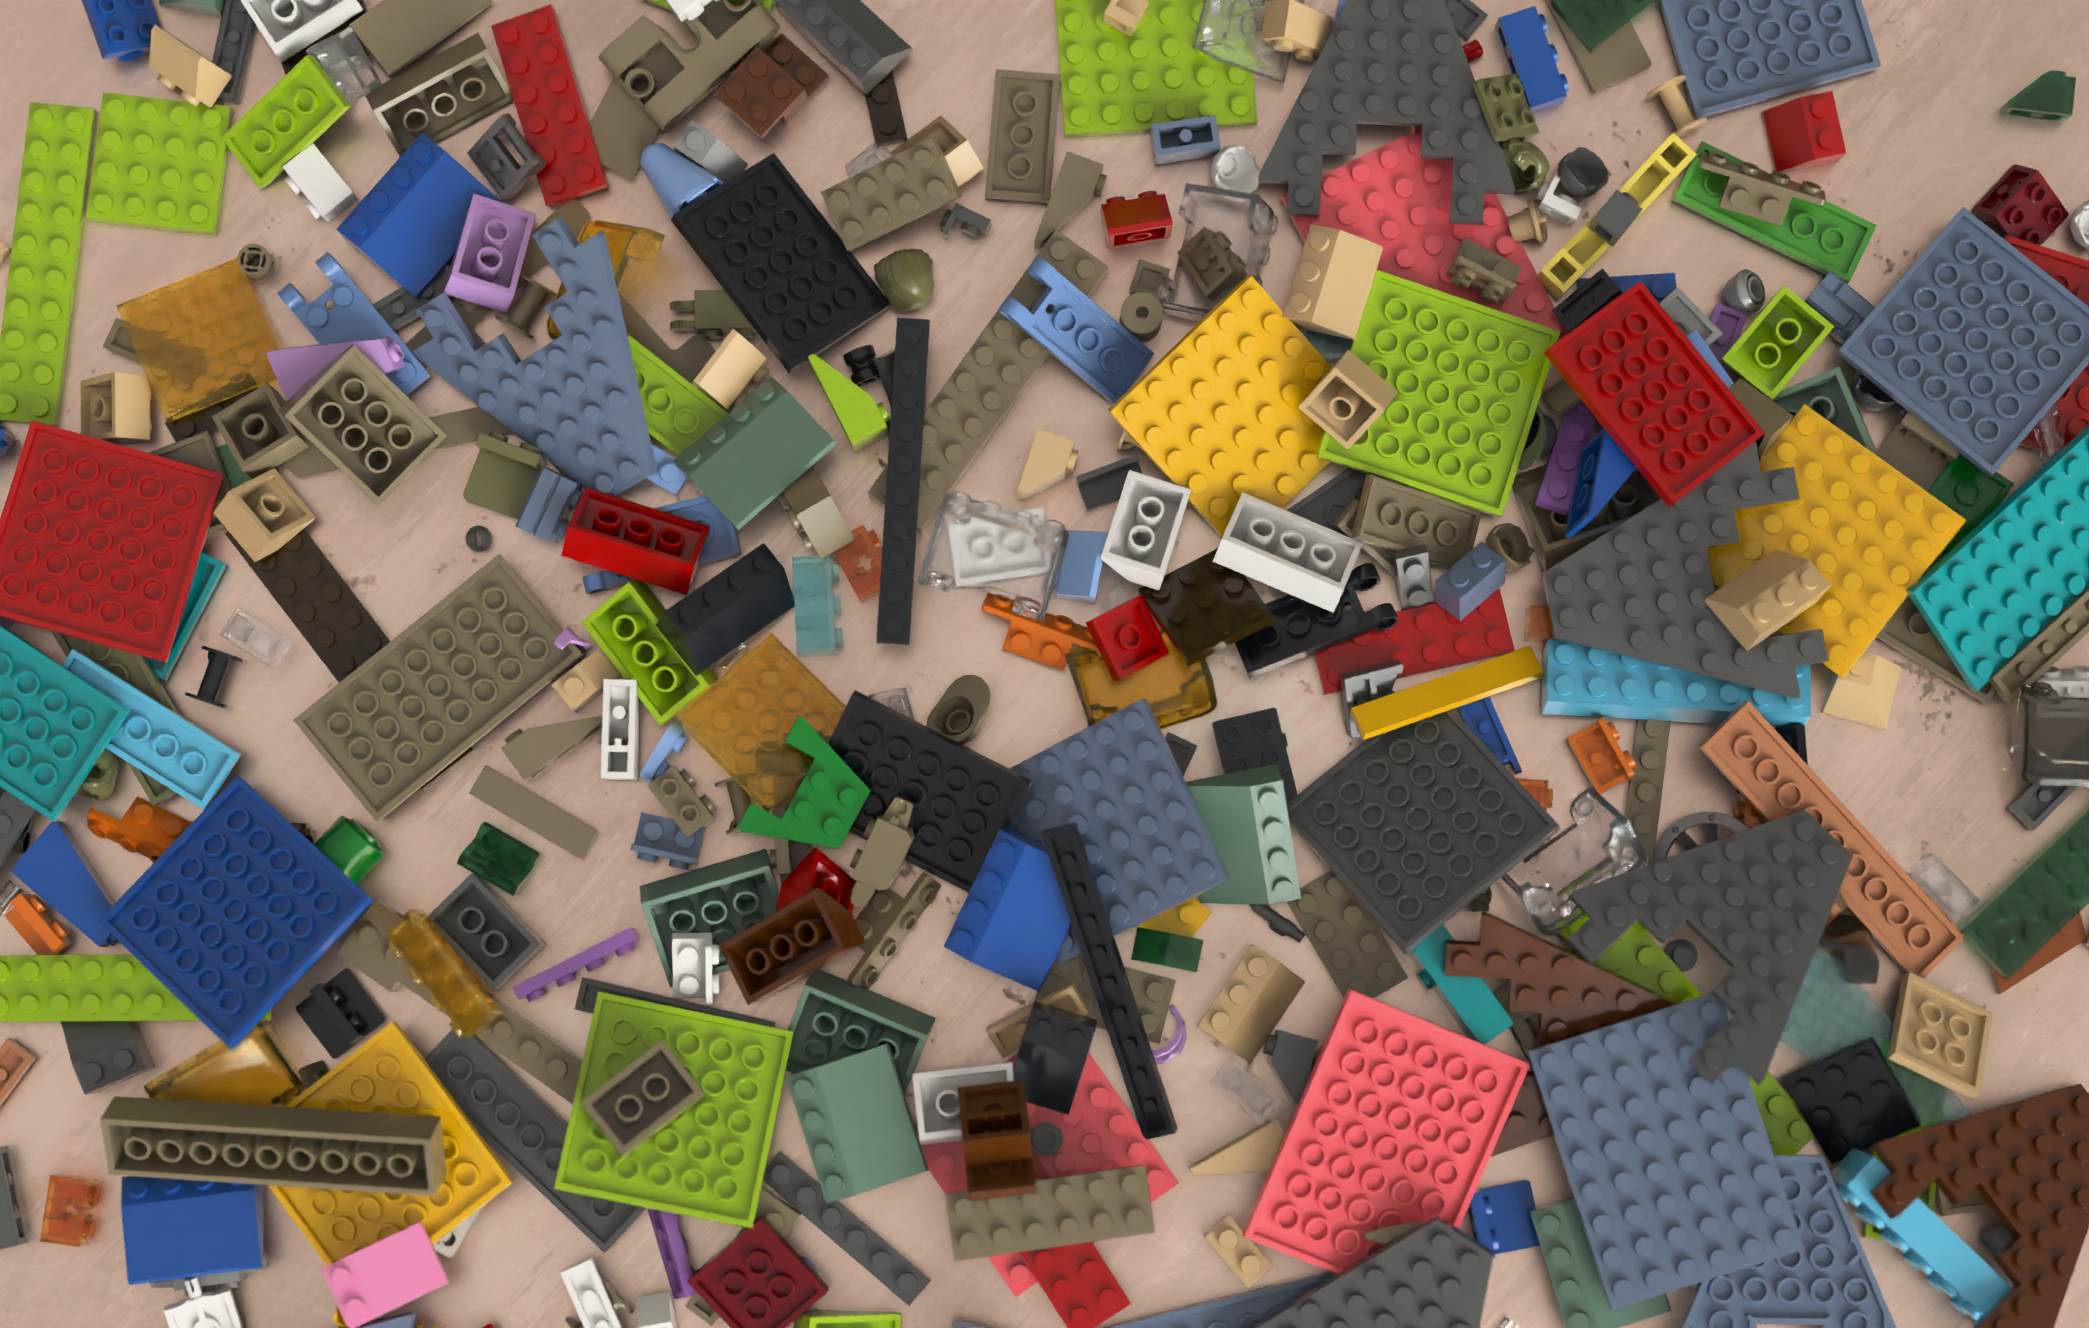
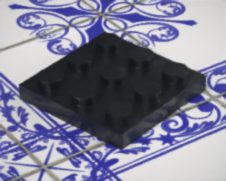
(1852, 1100)

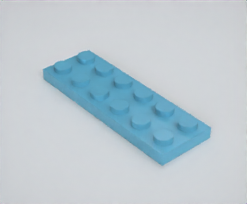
(159, 738)

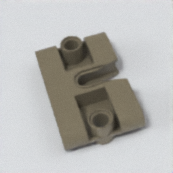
(686, 76)

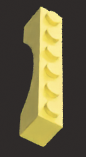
(1645, 187)

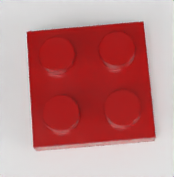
(1127, 638)

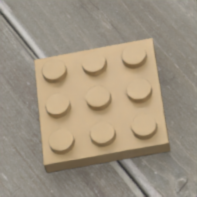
(1940, 1035)

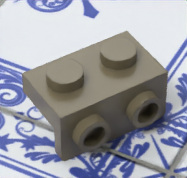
(681, 801)

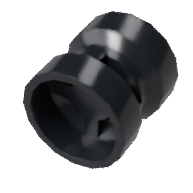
(862, 365)

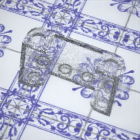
(1247, 224)
(995, 552)

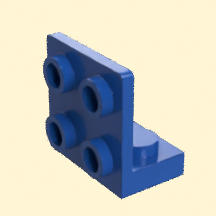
(1503, 1217)

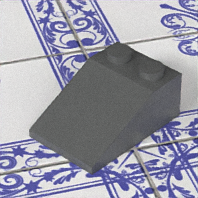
(106, 1053)

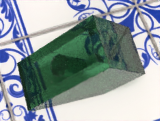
(2044, 99)
(1167, 949)

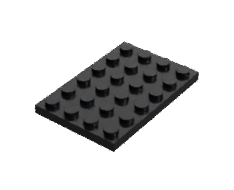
(780, 262)
(954, 790)

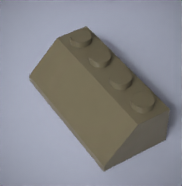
(440, 94)

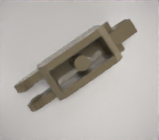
(883, 853)

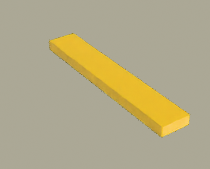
(1446, 692)

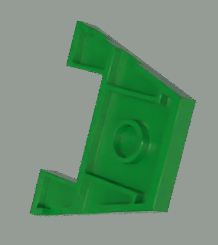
(822, 804)

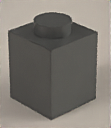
(1615, 217)

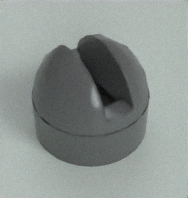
(485, 537)

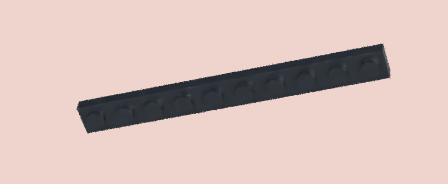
(903, 482)
(1109, 980)

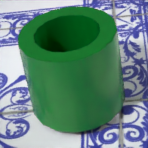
(351, 848)

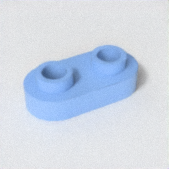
(657, 763)

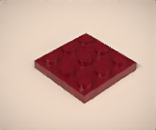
(758, 1280)

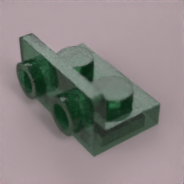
(499, 858)

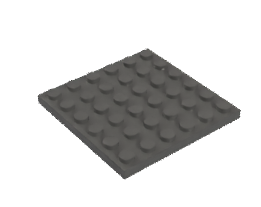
(1419, 824)

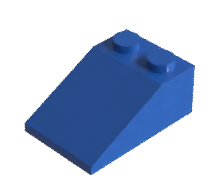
(1598, 477)

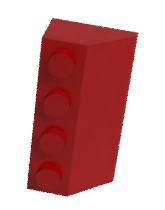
(635, 541)

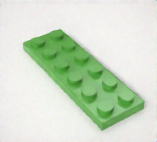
(1810, 233)

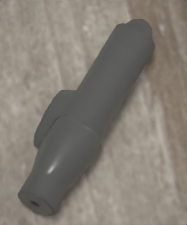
(1277, 922)

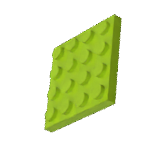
(159, 163)

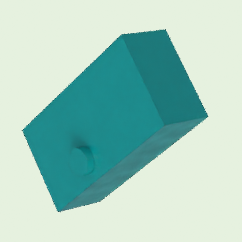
(1464, 997)

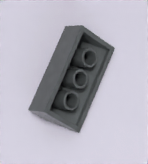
(848, 37)

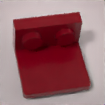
(2022, 205)

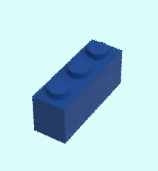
(1532, 58)

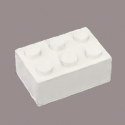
(298, 23)

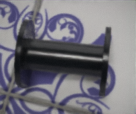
(213, 676)

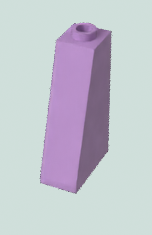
(299, 364)

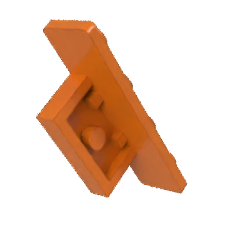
(1039, 640)
(141, 830)

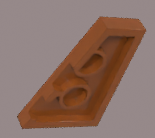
(2066, 939)

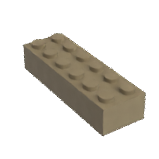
(1059, 1214)

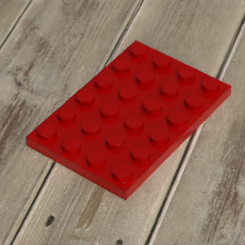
(1654, 393)

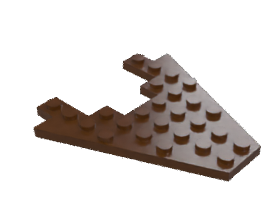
(1558, 985)
(2030, 1171)

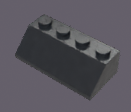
(728, 609)

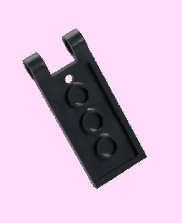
(1308, 629)

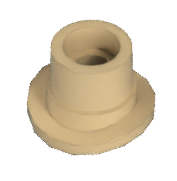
(1528, 224)

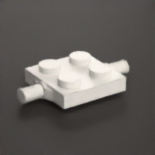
(203, 1309)

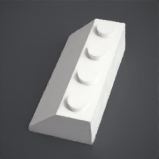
(1287, 552)

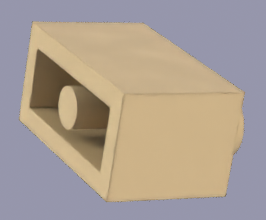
(1296, 28)
(1237, 1250)

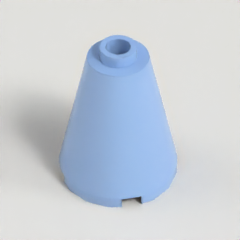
(676, 177)

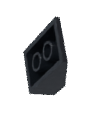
(1053, 1056)

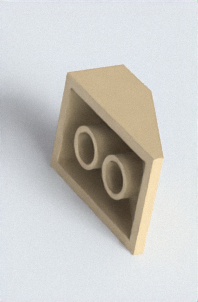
(1245, 1154)

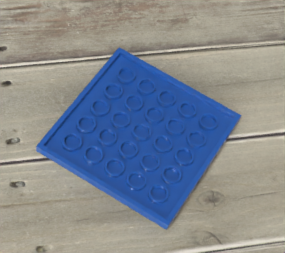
(235, 911)

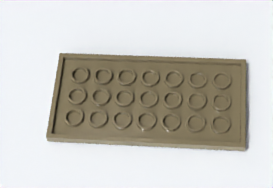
(437, 688)

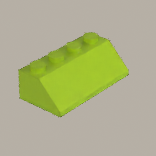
(640, 652)

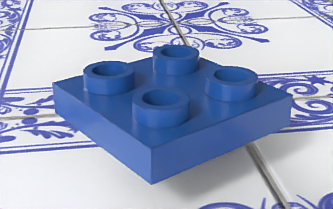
(121, 27)

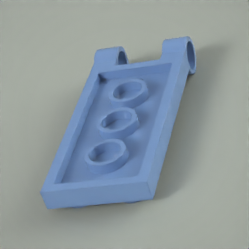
(350, 320)
(1080, 334)
(720, 543)

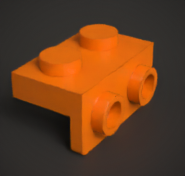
(1601, 755)
(36, 926)

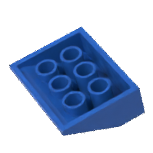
(414, 215)
(1013, 912)
(190, 1227)

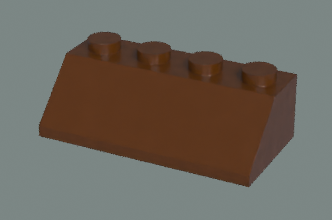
(790, 945)

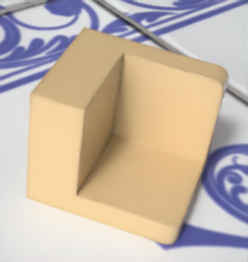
(1125, 14)

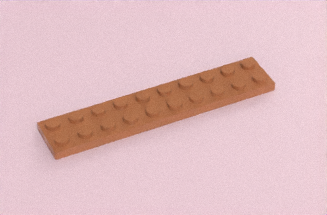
(1874, 885)

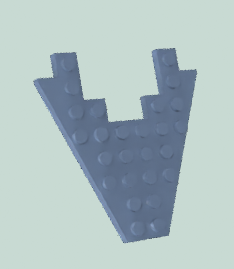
(573, 395)
(1815, 1286)

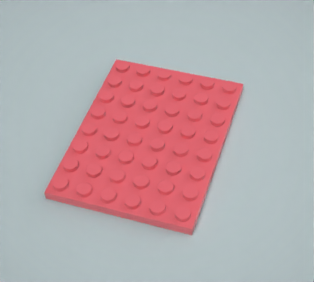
(1406, 210)
(1383, 1134)

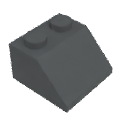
(1290, 1061)

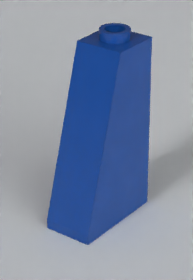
(67, 881)

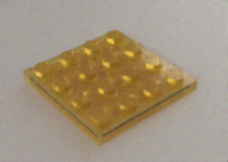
(200, 339)
(750, 714)

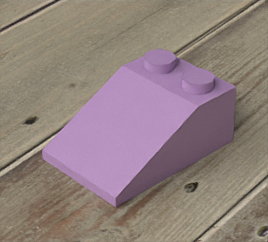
(490, 253)

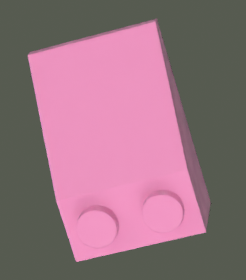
(385, 1275)

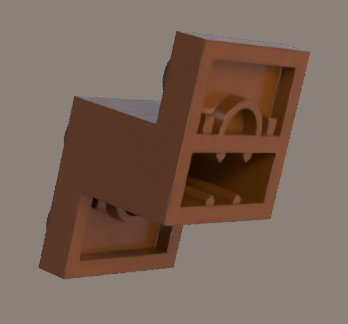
(771, 85)
(996, 1140)

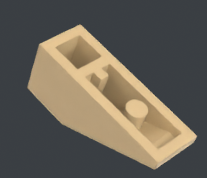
(585, 680)

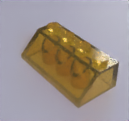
(444, 974)

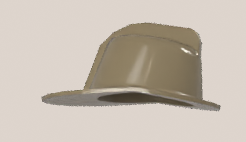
(961, 709)

